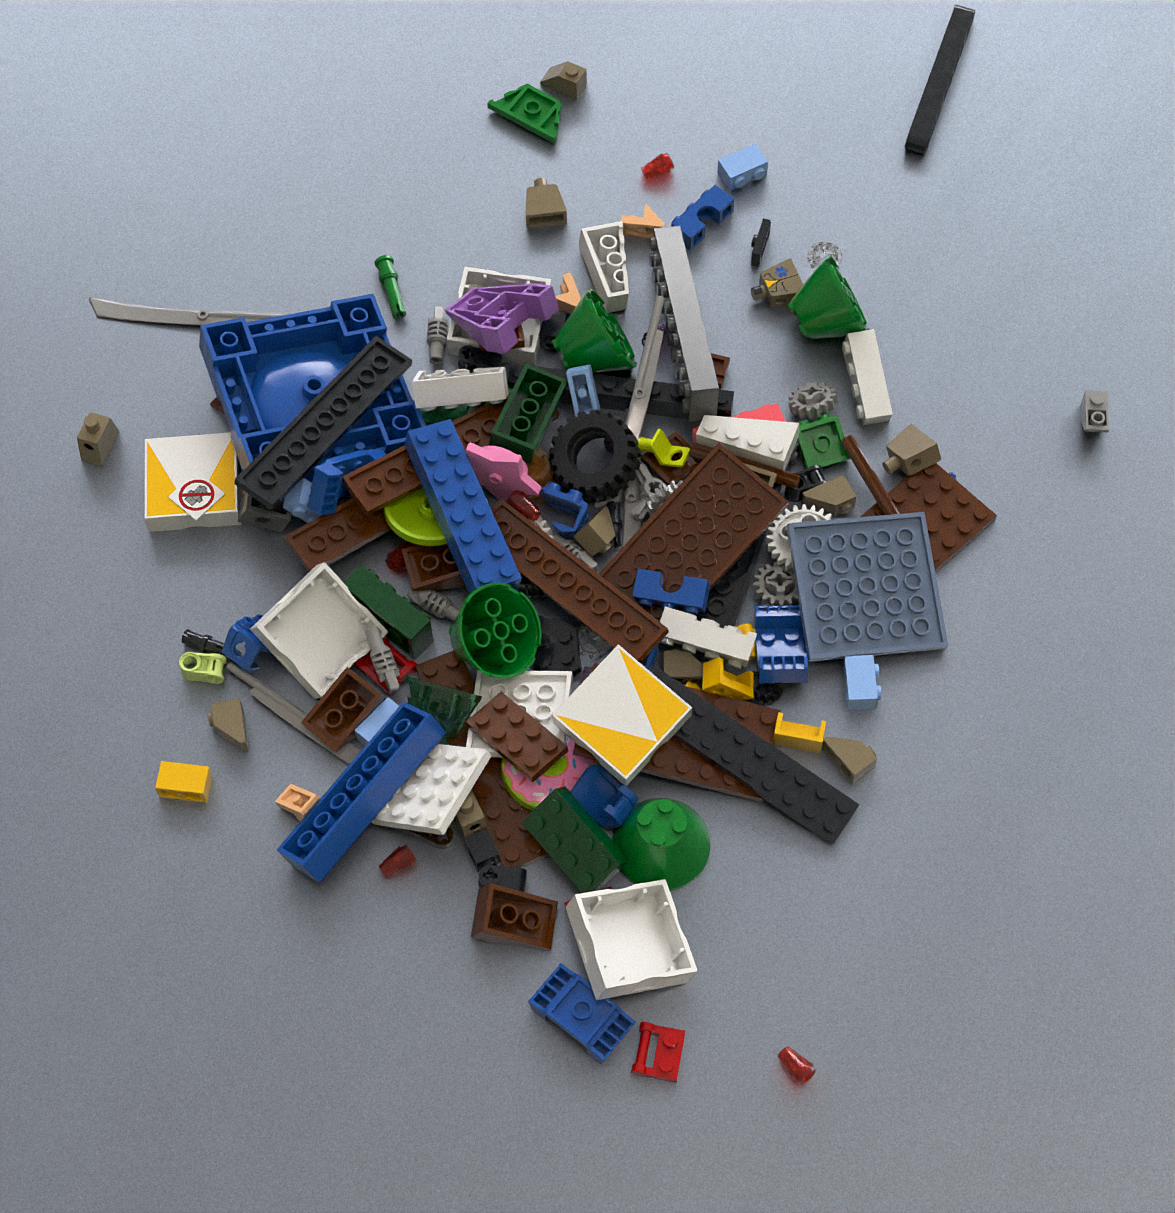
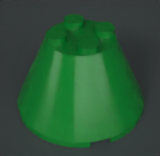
(827, 304)
(594, 338)
(497, 631)
(663, 843)

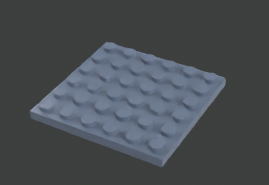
(866, 586)

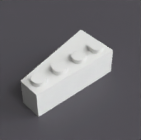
(606, 262)
(867, 377)
(459, 387)
(751, 439)
(707, 637)

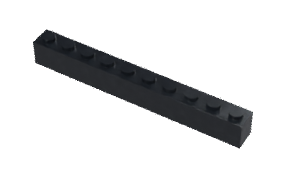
(617, 392)

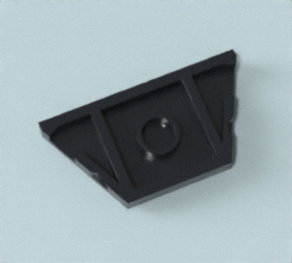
(558, 647)

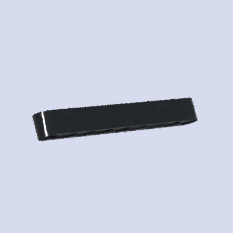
(940, 79)

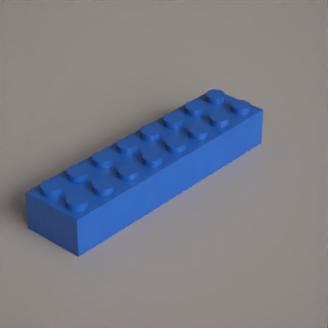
(460, 506)
(361, 791)

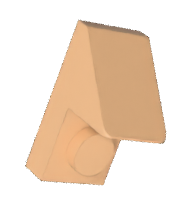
(641, 227)
(570, 296)
(297, 801)

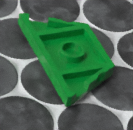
(531, 110)

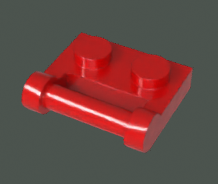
(366, 666)
(667, 1052)

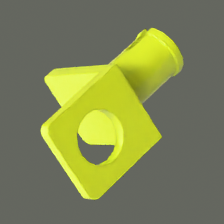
(663, 449)

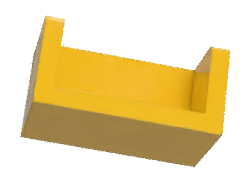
(725, 683)
(798, 735)
(184, 781)

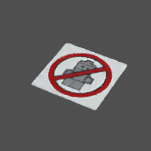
(196, 495)

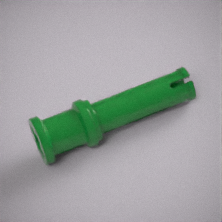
(389, 279)

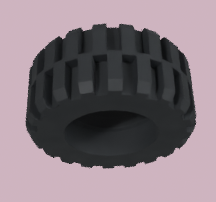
(581, 431)

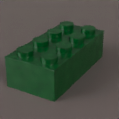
(528, 412)
(405, 624)
(575, 840)

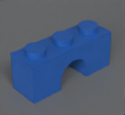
(712, 205)
(691, 596)

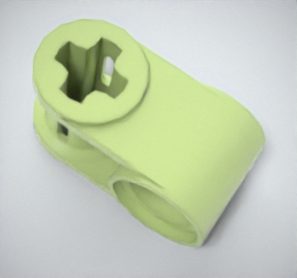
(207, 669)

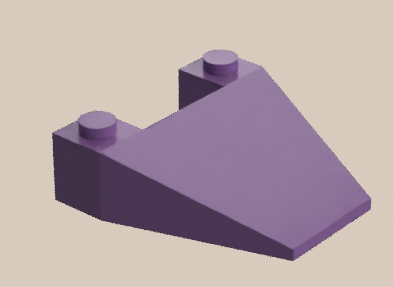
(495, 312)

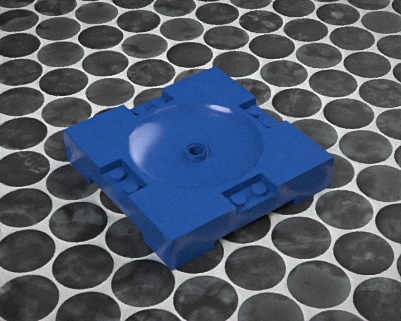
(280, 363)

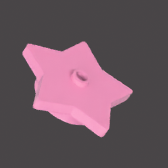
(501, 471)

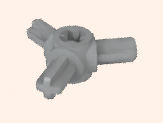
(647, 488)

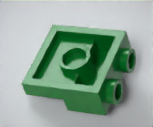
(821, 441)

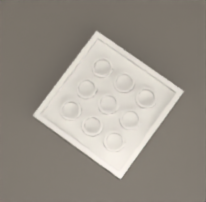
(534, 691)
(434, 790)

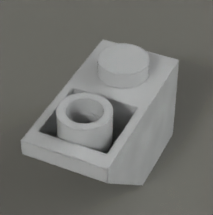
(1095, 411)

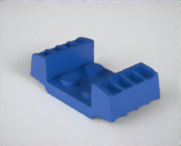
(327, 479)
(780, 644)
(573, 1007)

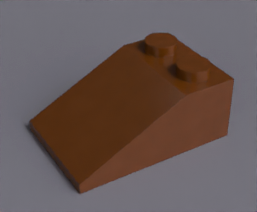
(432, 568)
(342, 709)
(514, 918)

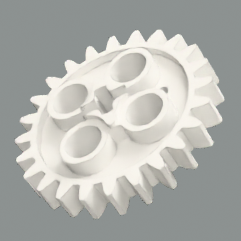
(778, 543)

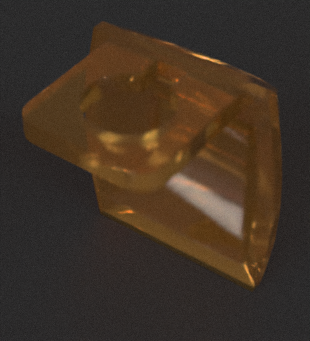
(541, 473)

